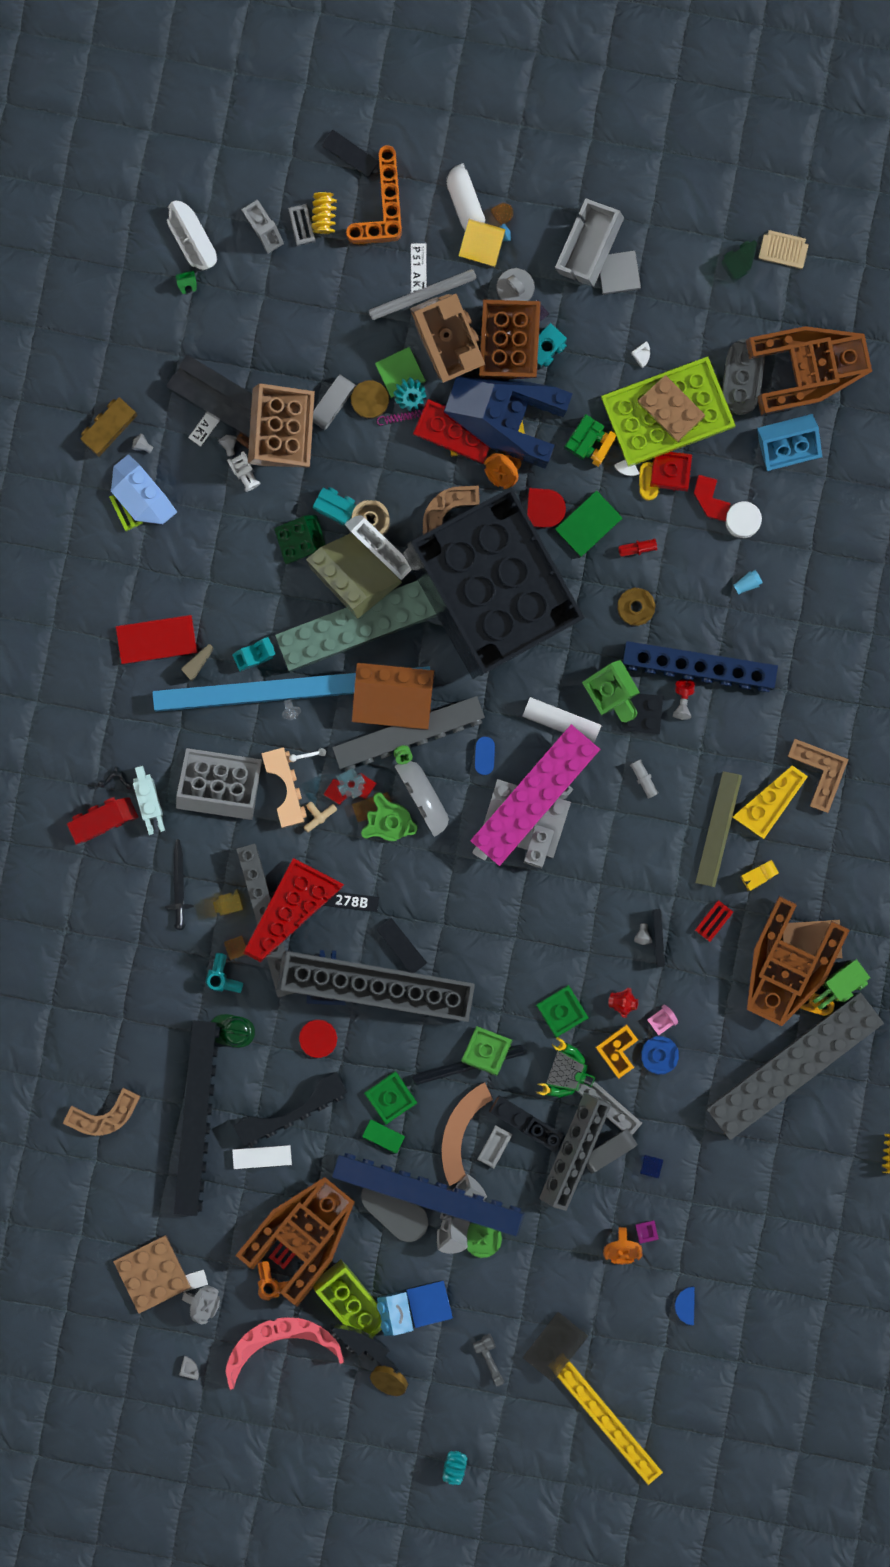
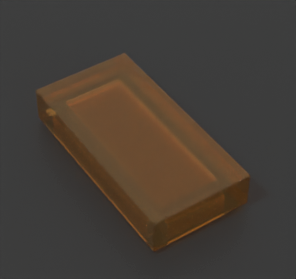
(362, 807)

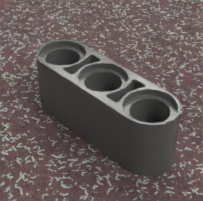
(610, 1150)

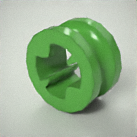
(403, 754)

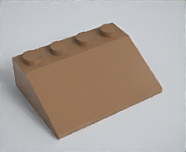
(280, 426)

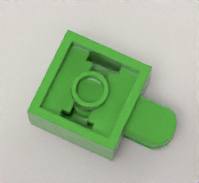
(605, 694)
(842, 983)

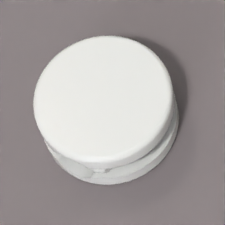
(743, 519)

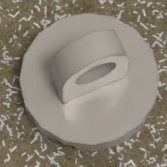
(515, 285)
(203, 1304)

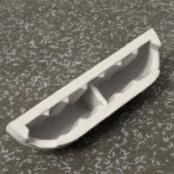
(464, 196)
(191, 236)

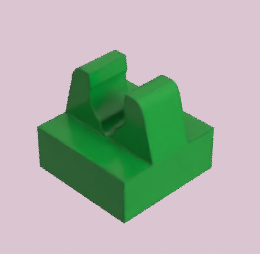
(186, 279)

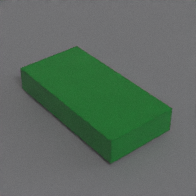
(383, 1136)

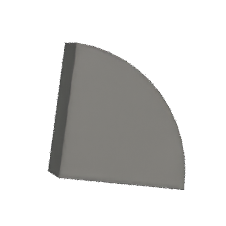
(189, 1368)

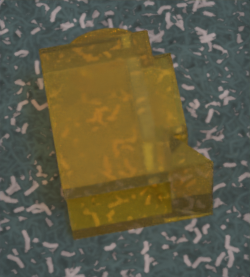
(228, 903)

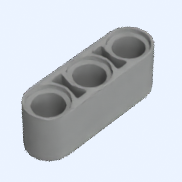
(332, 402)

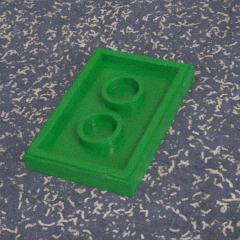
(588, 523)

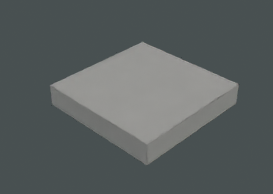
(620, 273)

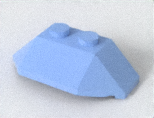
(140, 493)

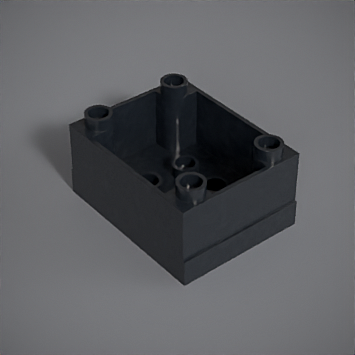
(492, 583)

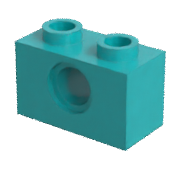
(553, 337)

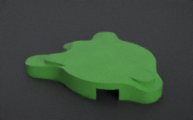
(389, 821)

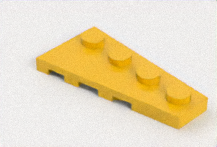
(768, 805)

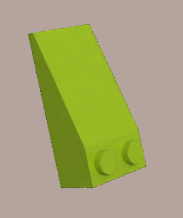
(348, 1299)

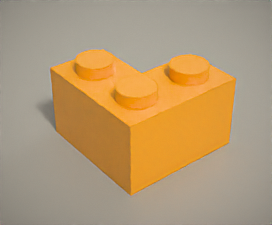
(612, 1050)

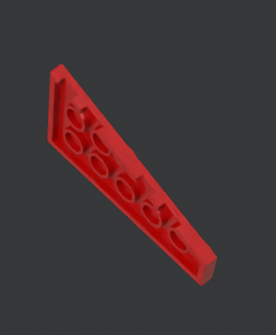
(295, 901)

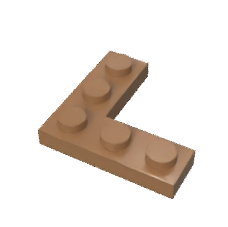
(831, 765)

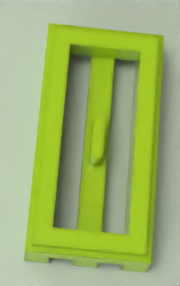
(127, 528)

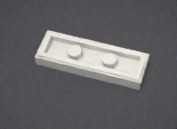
(262, 1157)

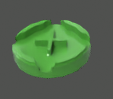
(483, 1240)

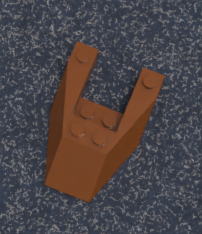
(821, 364)
(784, 974)
(309, 1228)

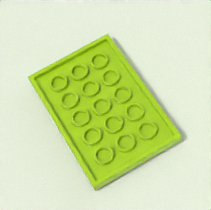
(639, 432)

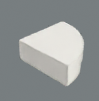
(642, 354)
(622, 468)

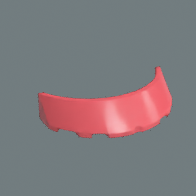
(276, 1330)

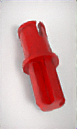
(637, 547)

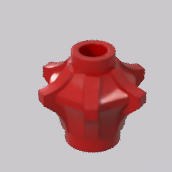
(623, 1002)

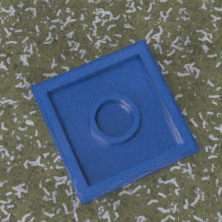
(429, 1303)

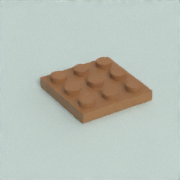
(152, 1274)

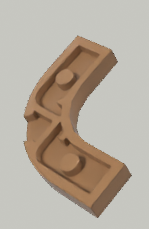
(446, 501)
(105, 1123)

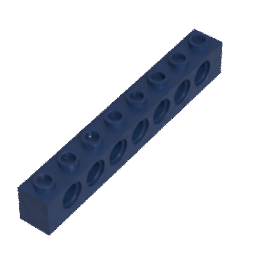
(767, 671)

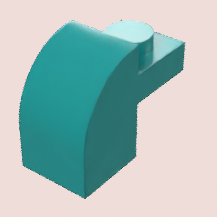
(254, 654)

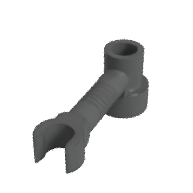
(484, 1346)

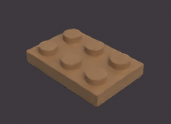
(671, 408)

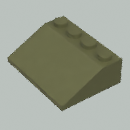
(353, 573)

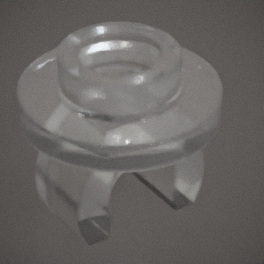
(291, 712)

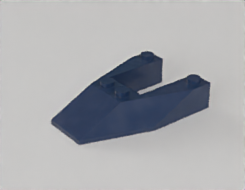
(495, 411)

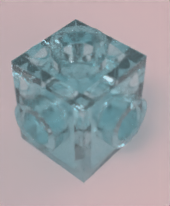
(347, 777)

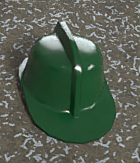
(234, 1030)

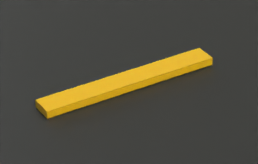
(609, 1423)

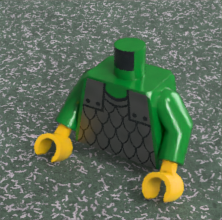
(567, 1072)

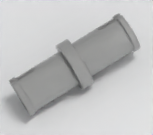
(644, 778)

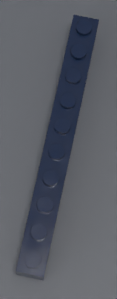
(428, 1195)

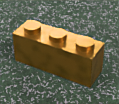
(108, 426)

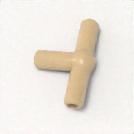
(319, 817)

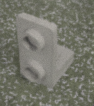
(539, 846)

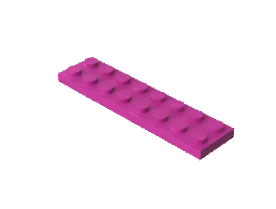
(535, 795)

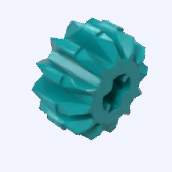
(408, 401)
(454, 1468)

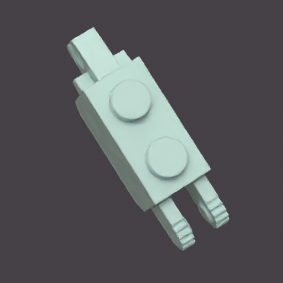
(148, 799)

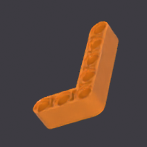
(387, 202)

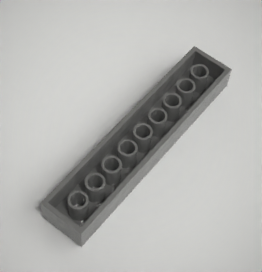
(375, 986)
(794, 1065)

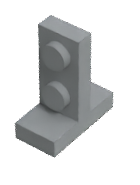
(263, 226)

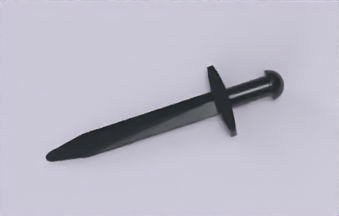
(179, 888)

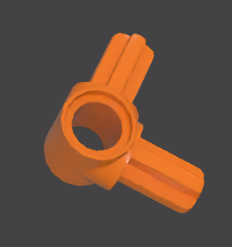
(266, 1280)

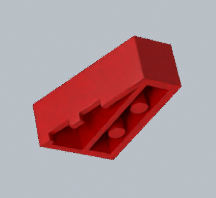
(101, 819)

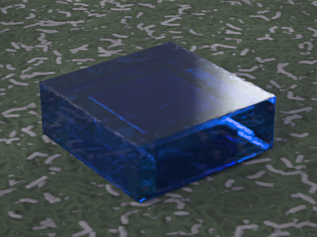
(651, 1166)

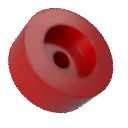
(685, 688)

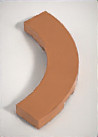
(455, 1130)

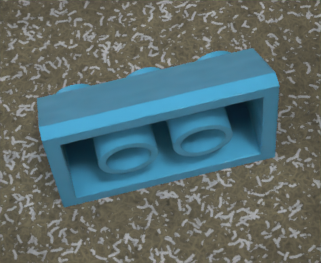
(790, 442)

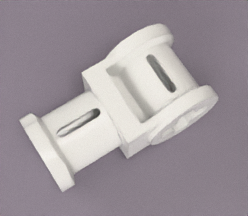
(242, 469)

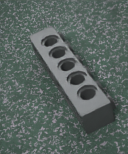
(575, 1151)

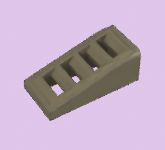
(193, 667)

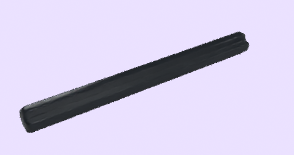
(458, 1068)

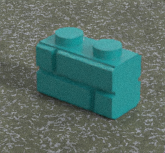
(334, 506)

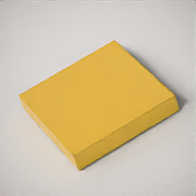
(482, 242)

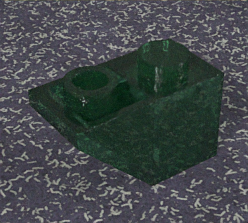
(740, 262)

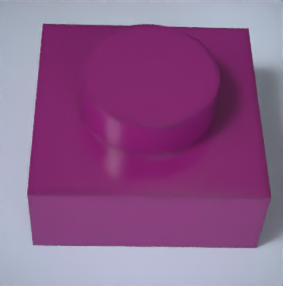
(646, 1231)

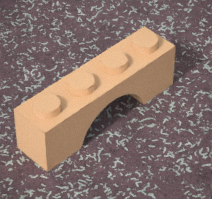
(277, 763)

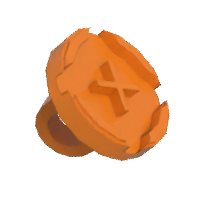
(502, 470)
(622, 1250)

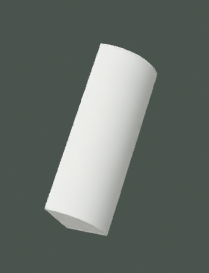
(379, 545)
(559, 719)

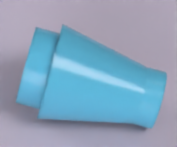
(748, 582)

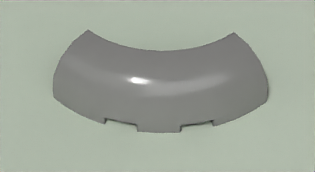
(424, 796)
(453, 1231)

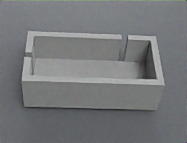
(589, 243)

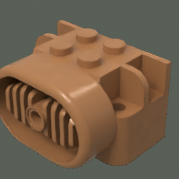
(457, 348)

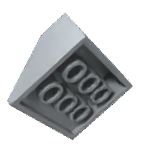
(218, 784)
(552, 819)

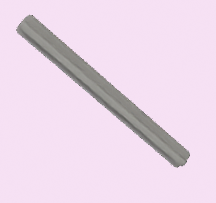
(422, 294)

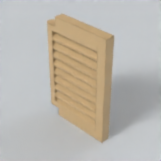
(783, 249)

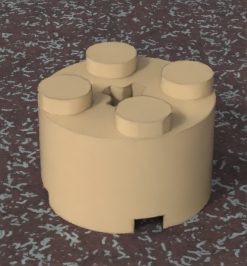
(374, 509)

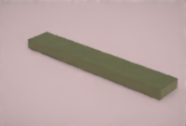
(718, 829)

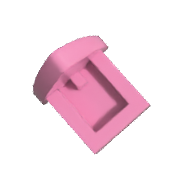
(663, 1020)

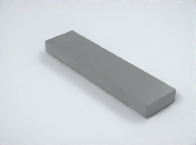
(617, 1114)

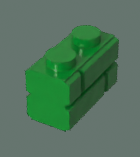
(584, 437)

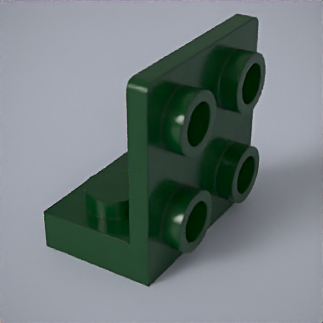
(299, 538)

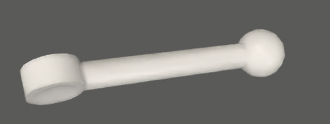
(322, 752)

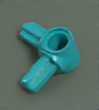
(225, 983)

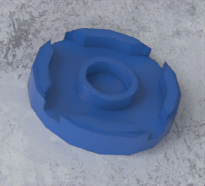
(659, 1055)

